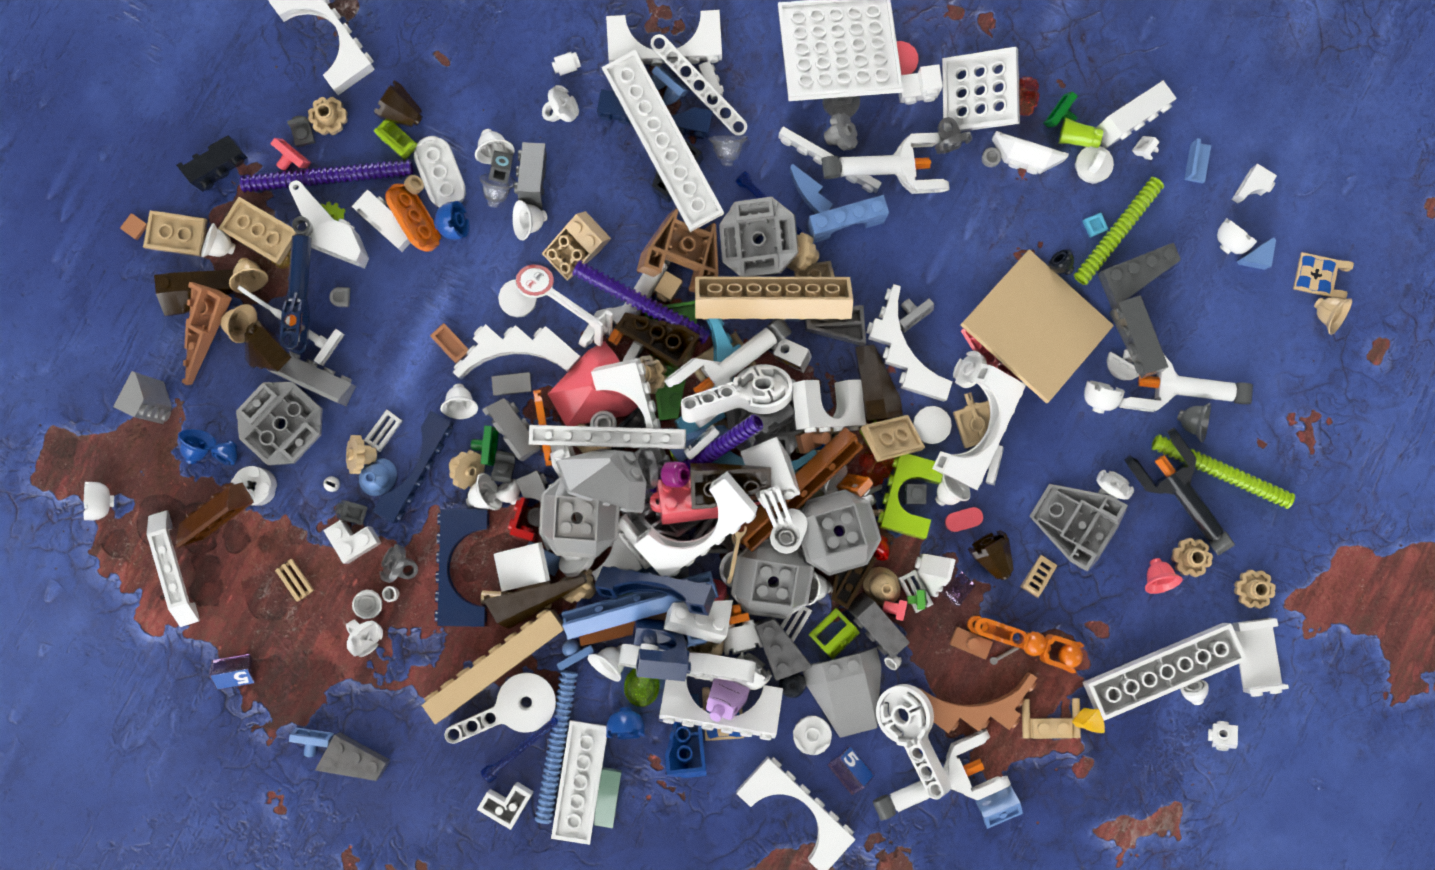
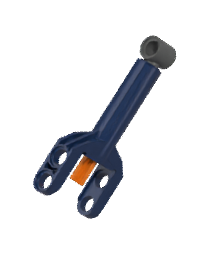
(296, 302)

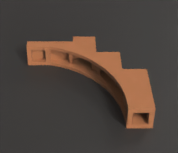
(977, 715)

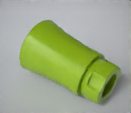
(1079, 134)

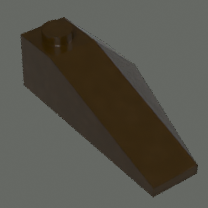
(663, 340)
(750, 479)

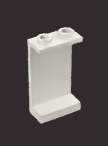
(1261, 669)

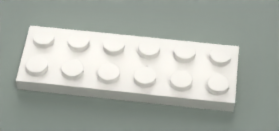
(579, 782)

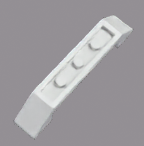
(169, 570)

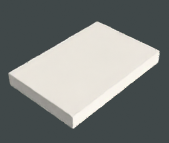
(521, 566)

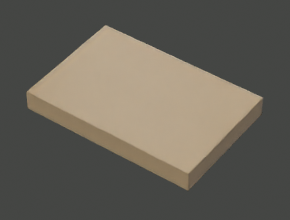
(175, 233)
(892, 438)

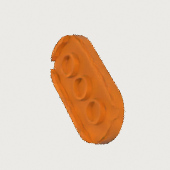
(413, 217)
(542, 421)

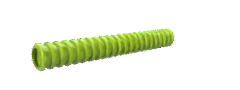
(1119, 230)

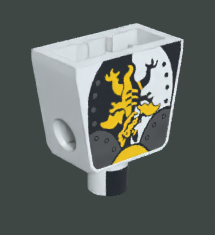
(796, 358)

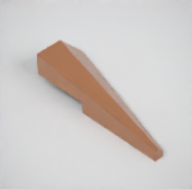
(205, 316)

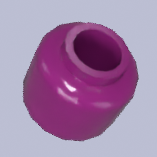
(675, 474)

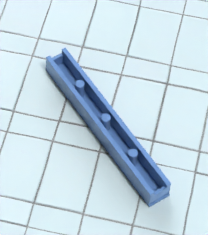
(623, 610)

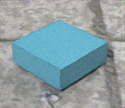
(1095, 225)

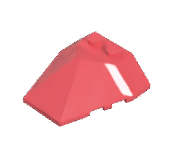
(576, 393)

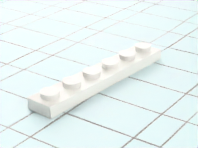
(806, 147)

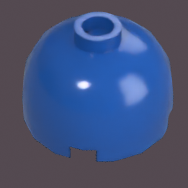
(451, 221)
(625, 725)

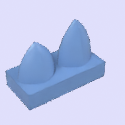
(675, 88)

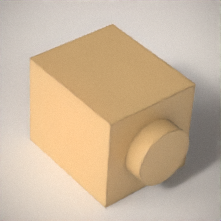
(668, 287)

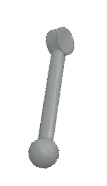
(994, 660)

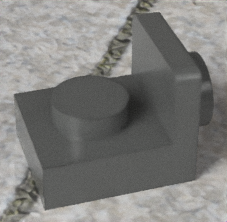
(301, 131)
(503, 467)
(351, 512)

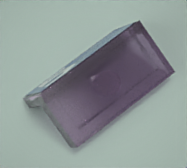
(231, 671)
(851, 770)

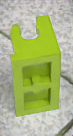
(396, 138)

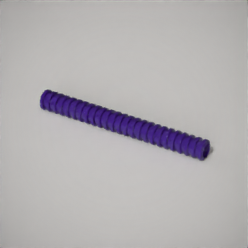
(636, 299)
(726, 442)

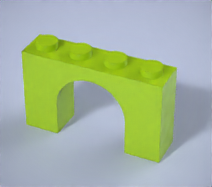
(894, 516)

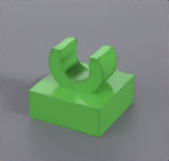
(919, 599)

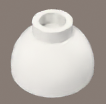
(603, 419)
(508, 492)
(1195, 692)

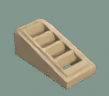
(1029, 578)

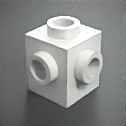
(1230, 733)

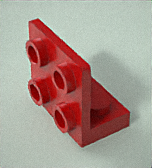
(515, 524)

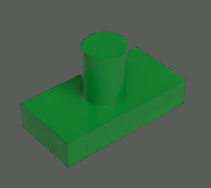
(1061, 110)
(487, 445)

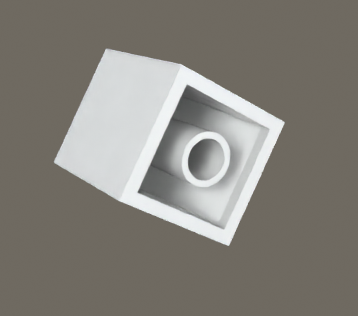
(773, 455)

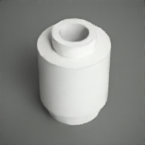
(566, 63)

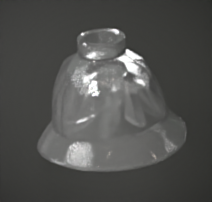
(727, 147)
(495, 191)

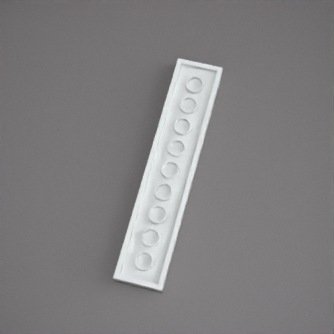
(662, 141)

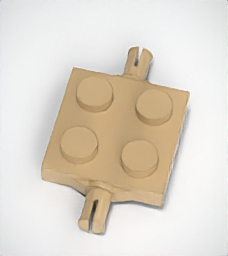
(972, 421)

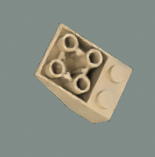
(577, 241)

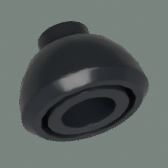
(1062, 262)
(793, 685)

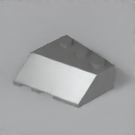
(512, 427)

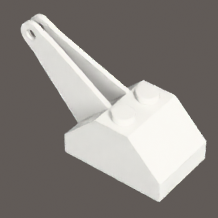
(329, 235)

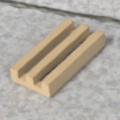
(287, 583)

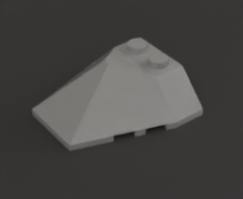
(607, 477)

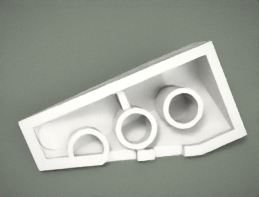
(934, 572)

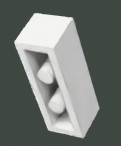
(707, 71)

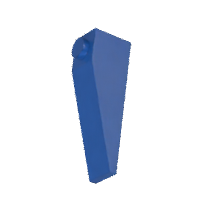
(686, 750)

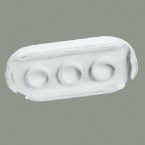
(439, 171)

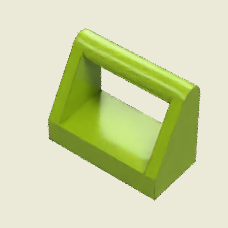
(841, 640)

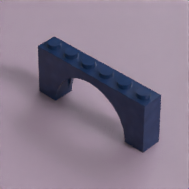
(452, 607)

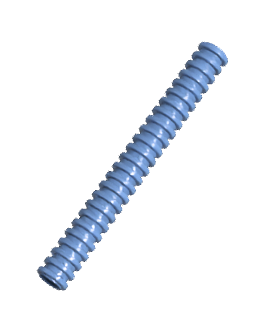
(556, 746)

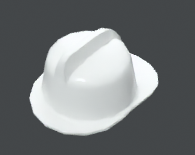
(788, 536)

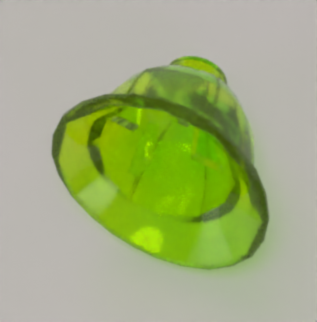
(640, 690)

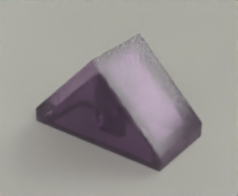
(958, 589)

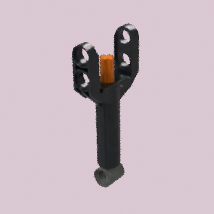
(1178, 482)

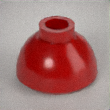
(882, 551)

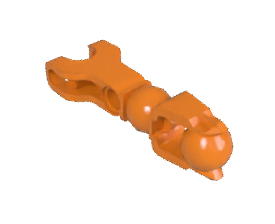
(1032, 643)

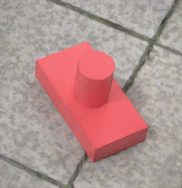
(289, 155)
(895, 608)

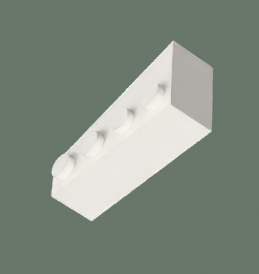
(1135, 113)

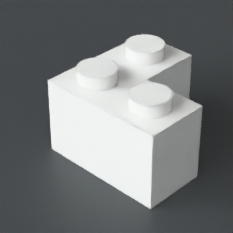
(921, 85)
(350, 545)
(508, 809)

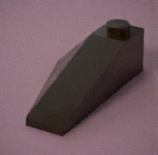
(174, 292)
(264, 348)
(879, 392)

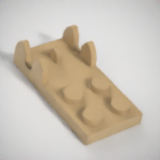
(258, 230)

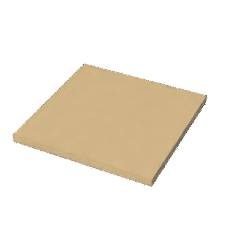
(1037, 326)

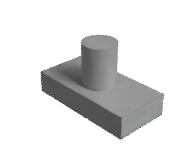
(914, 313)

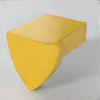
(1090, 720)

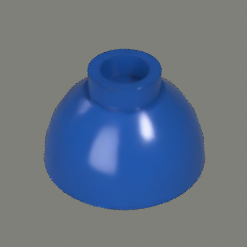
(225, 453)

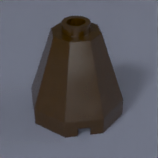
(398, 106)
(994, 554)

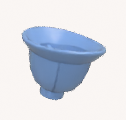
(378, 477)

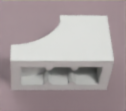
(1256, 182)

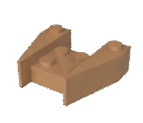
(678, 245)

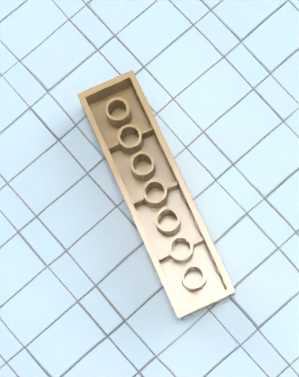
(773, 298)
(490, 668)

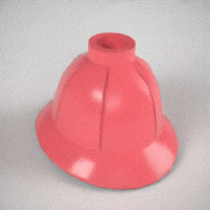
(1161, 577)

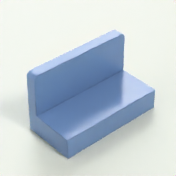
(1197, 161)
(999, 807)

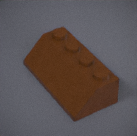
(213, 514)

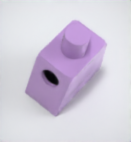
(726, 699)

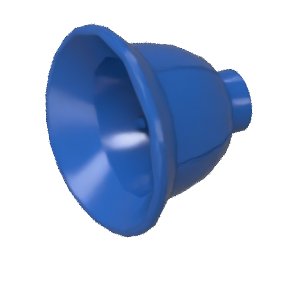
(195, 444)

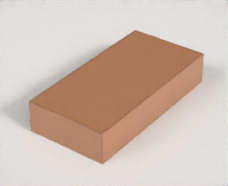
(449, 343)

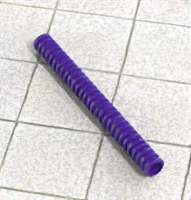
(326, 175)

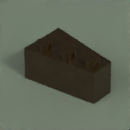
(847, 584)

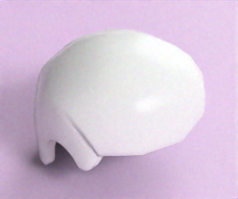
(367, 604)

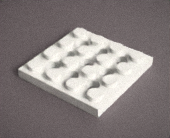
(971, 63)

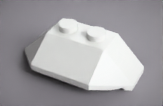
(1026, 154)

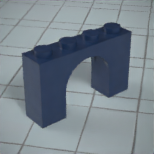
(656, 664)

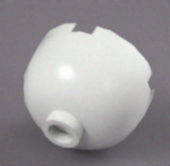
(1234, 238)
(1102, 396)
(96, 500)
(761, 676)

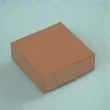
(134, 226)

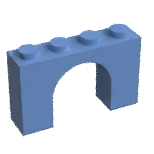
(869, 211)

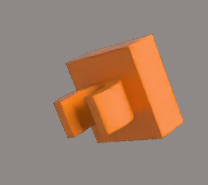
(737, 616)

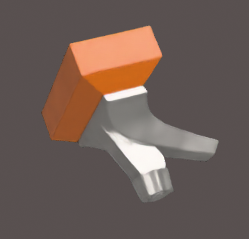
(859, 486)

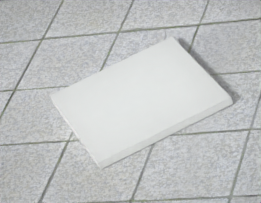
(839, 48)

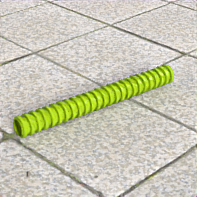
(1227, 473)

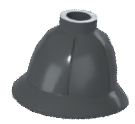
(1196, 420)

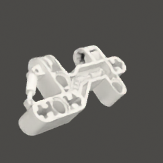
(702, 665)

